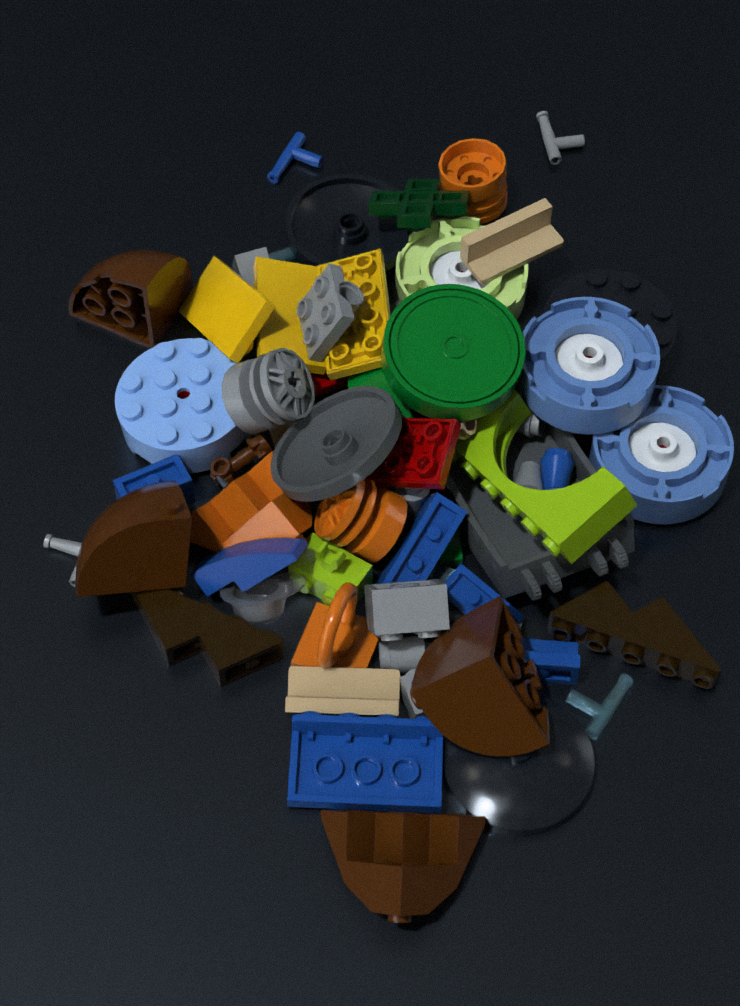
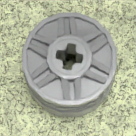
(268, 391)

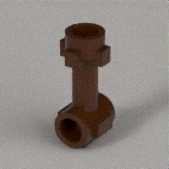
(224, 470)

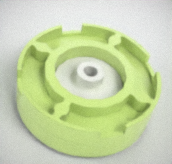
(434, 259)

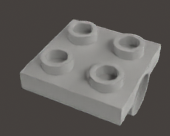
(327, 311)

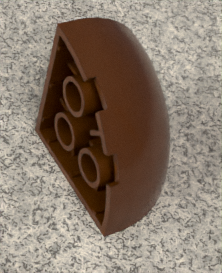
(134, 294)
(137, 543)
(481, 687)

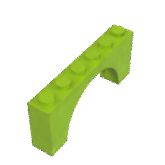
(566, 517)

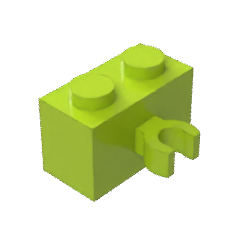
(328, 568)

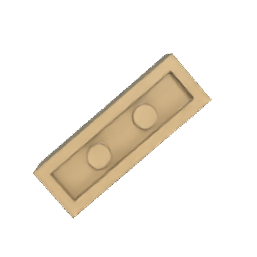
(510, 242)
(343, 690)

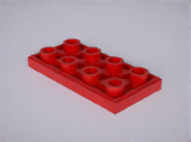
(420, 455)

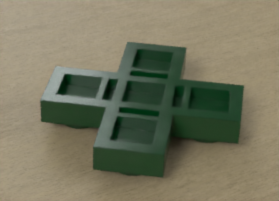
(418, 204)

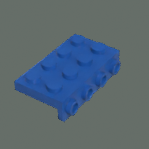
(365, 763)

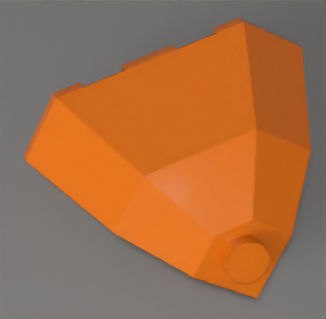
(249, 511)

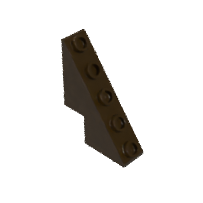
(193, 627)
(646, 637)

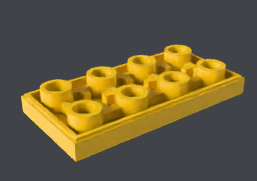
(284, 286)
(227, 310)
(361, 342)

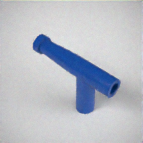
(291, 152)

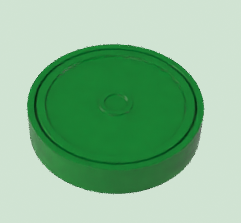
(452, 352)

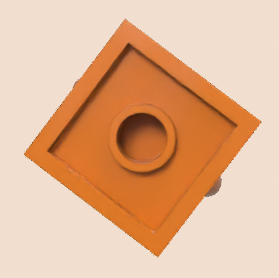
(337, 635)

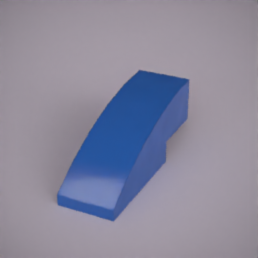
(247, 563)

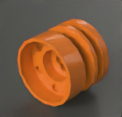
(481, 170)
(362, 519)

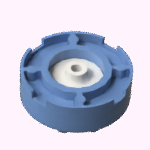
(588, 366)
(669, 457)

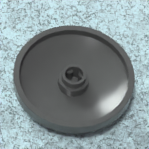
(336, 444)

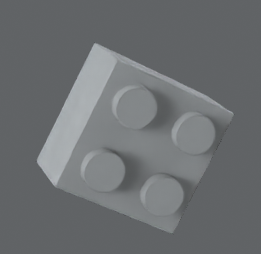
(407, 608)

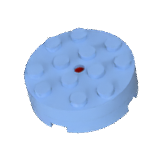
(175, 405)

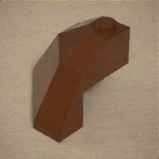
(401, 859)

